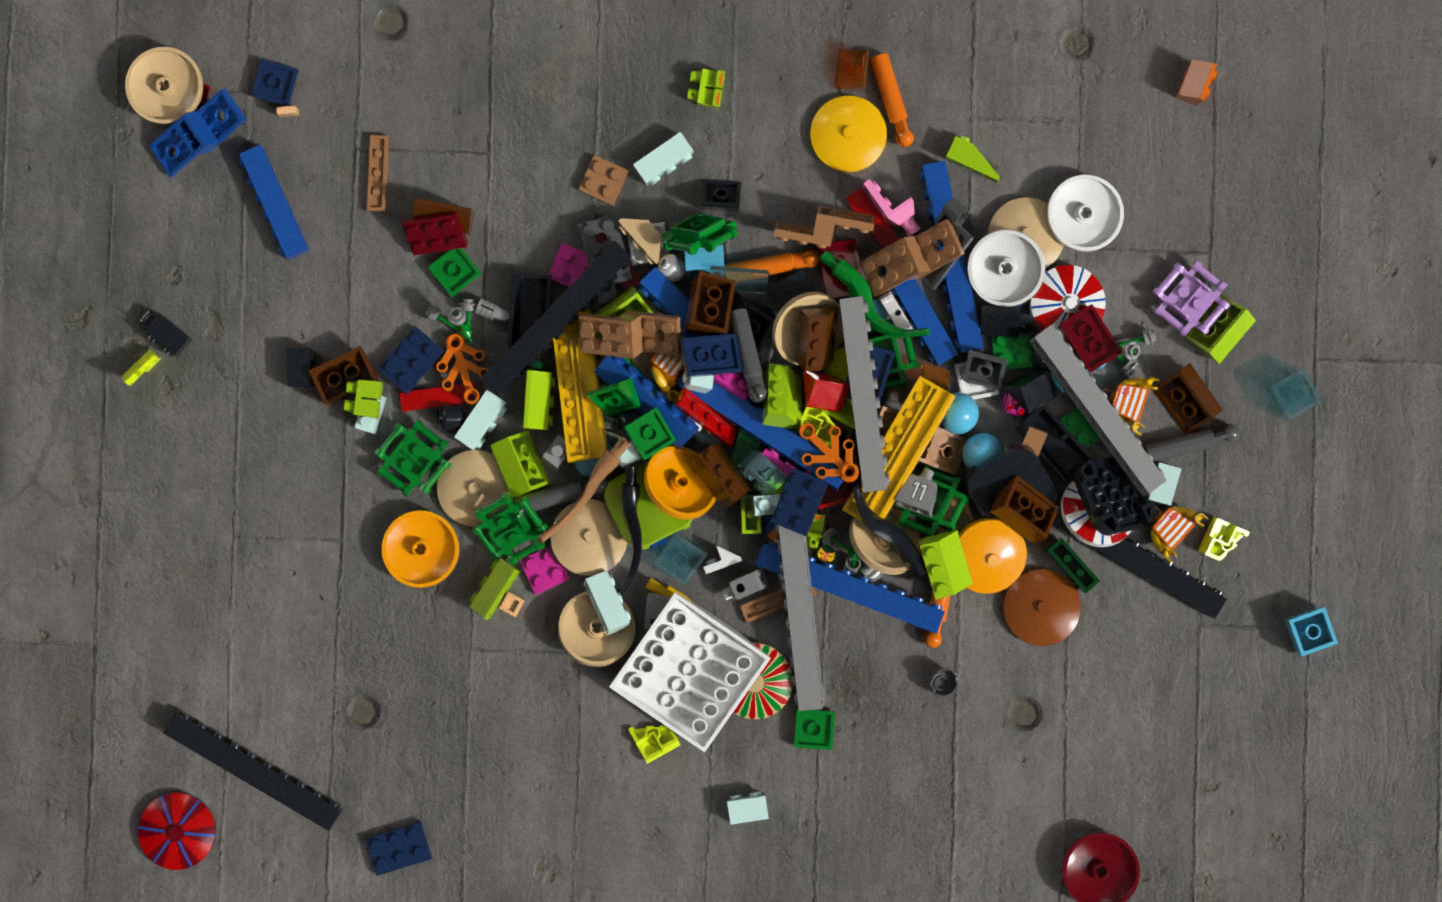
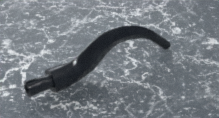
(629, 496)
(887, 530)

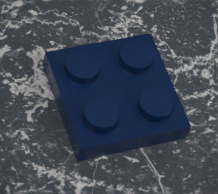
(275, 83)

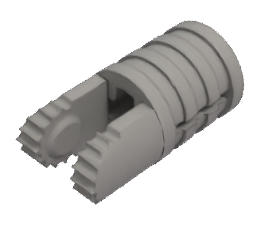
(492, 311)

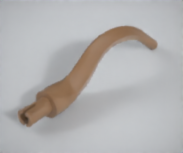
(606, 464)

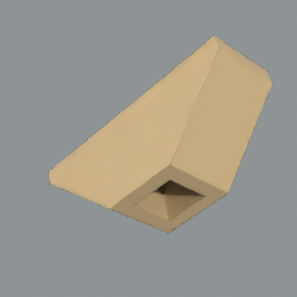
(644, 237)

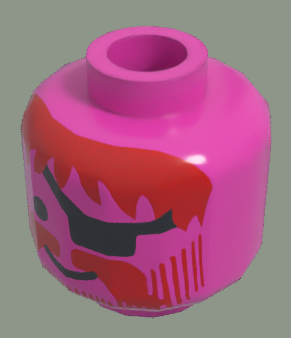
(1011, 406)

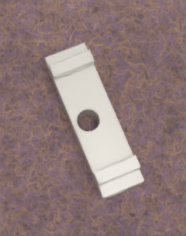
(892, 307)

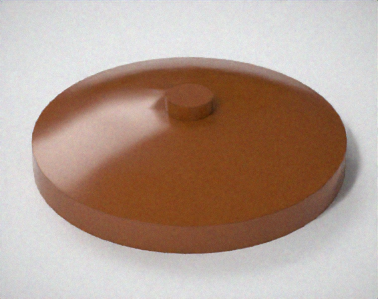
(1041, 607)

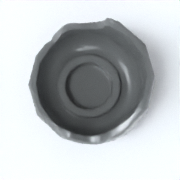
(943, 682)

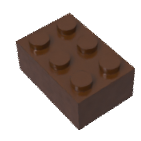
(709, 305)

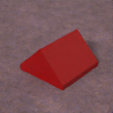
(824, 391)

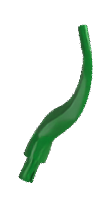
(859, 287)

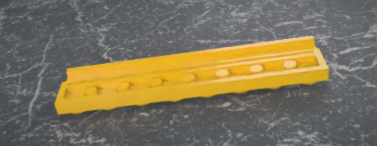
(581, 417)
(906, 443)

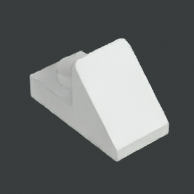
(727, 559)

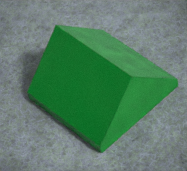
(615, 397)

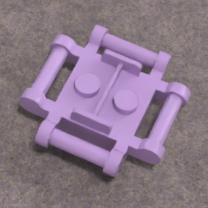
(1190, 299)

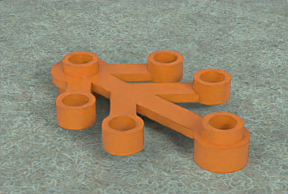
(461, 365)
(831, 455)

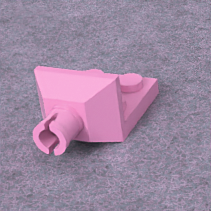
(899, 216)

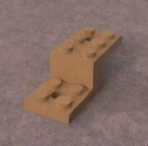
(824, 225)
(912, 258)
(630, 334)
(933, 453)

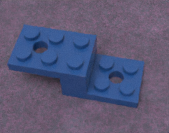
(197, 132)

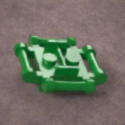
(699, 232)
(891, 343)
(412, 458)
(941, 506)
(509, 527)

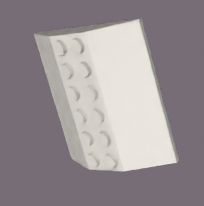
(690, 671)

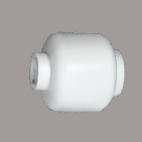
(672, 267)

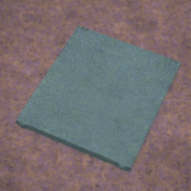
(746, 279)

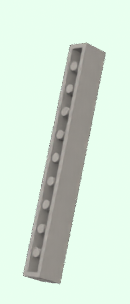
(863, 394)
(1097, 410)
(801, 619)

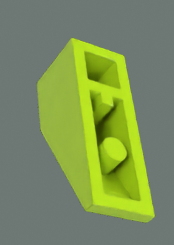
(968, 156)

